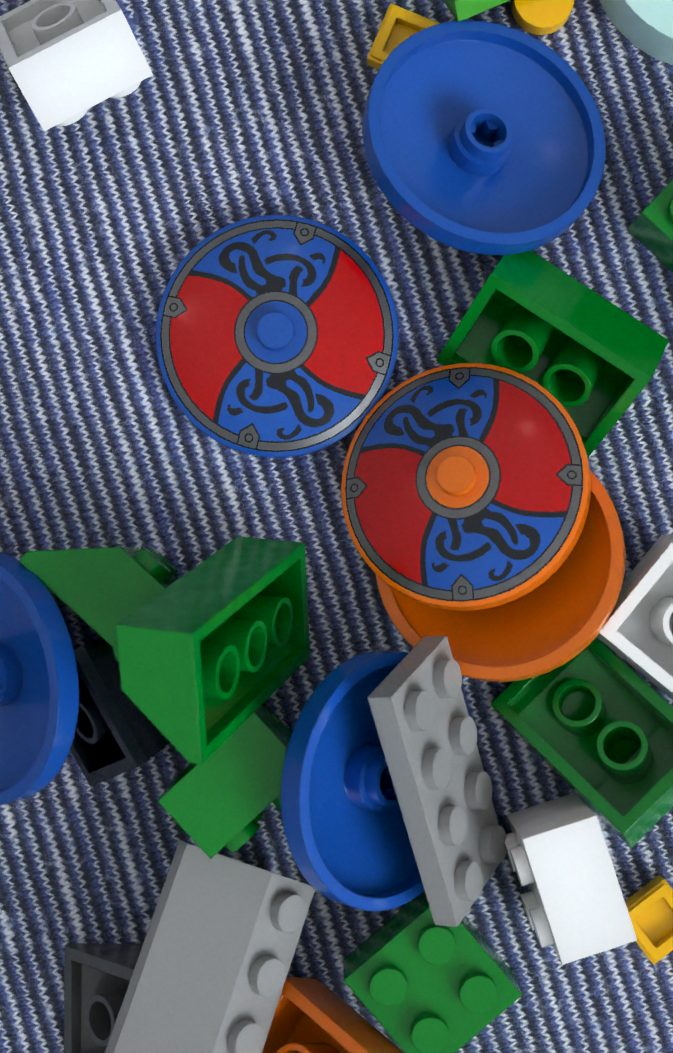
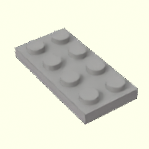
(439, 778)

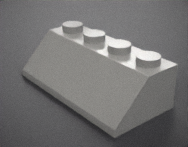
(212, 958)

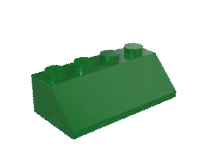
(217, 642)

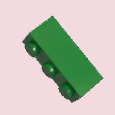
(561, 338)

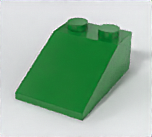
(601, 736)

